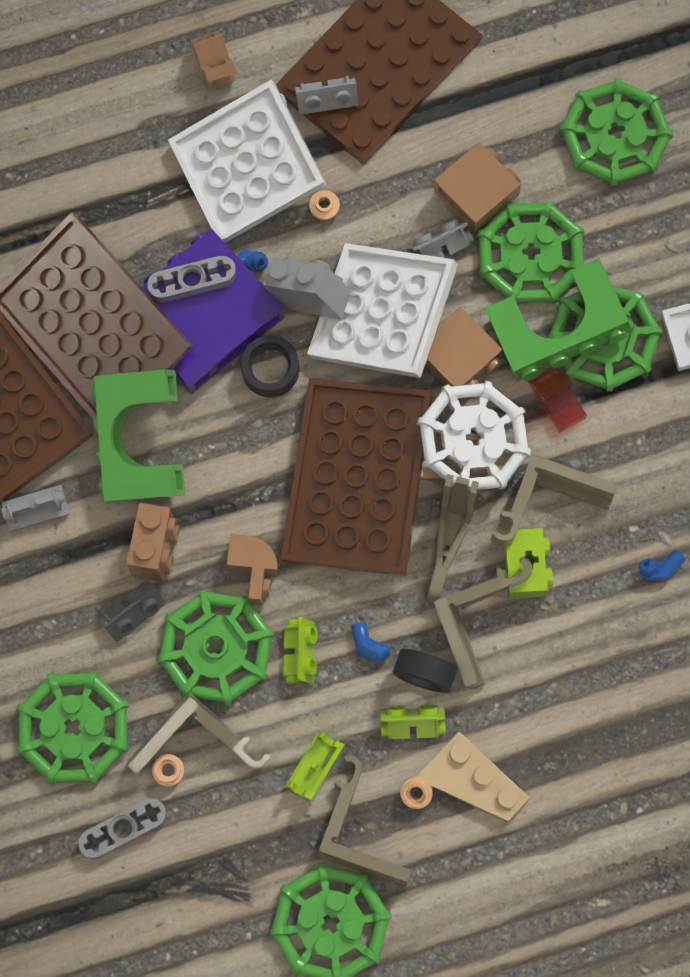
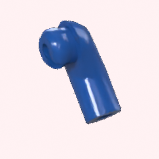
(253, 260)
(661, 571)
(368, 647)

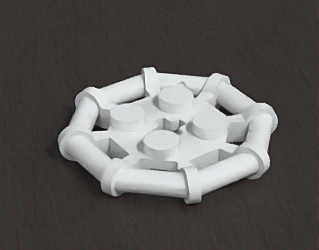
(485, 423)

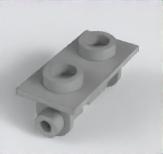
(318, 98)
(451, 236)
(35, 508)

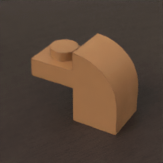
(213, 60)
(256, 557)

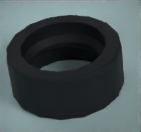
(270, 343)
(425, 670)

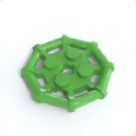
(618, 115)
(530, 235)
(611, 353)
(233, 650)
(54, 727)
(335, 905)

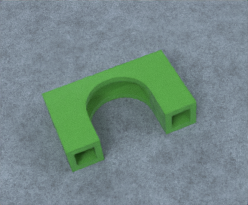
(531, 353)
(115, 399)

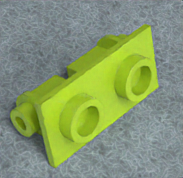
(301, 636)
(424, 719)

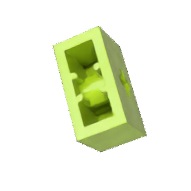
(533, 545)

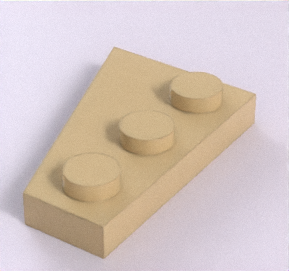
(471, 777)

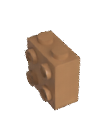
(477, 186)
(462, 351)
(151, 542)

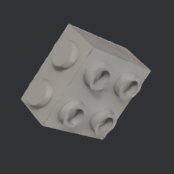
(307, 286)

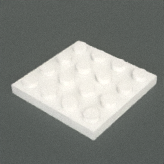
(247, 162)
(389, 311)

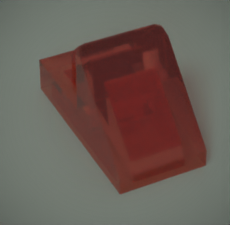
(557, 398)

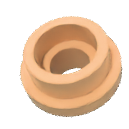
(324, 213)
(160, 763)
(412, 801)

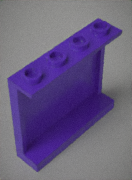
(218, 320)

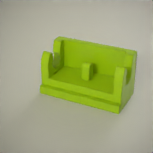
(315, 767)

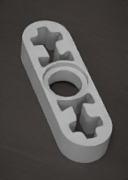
(180, 271)
(105, 847)

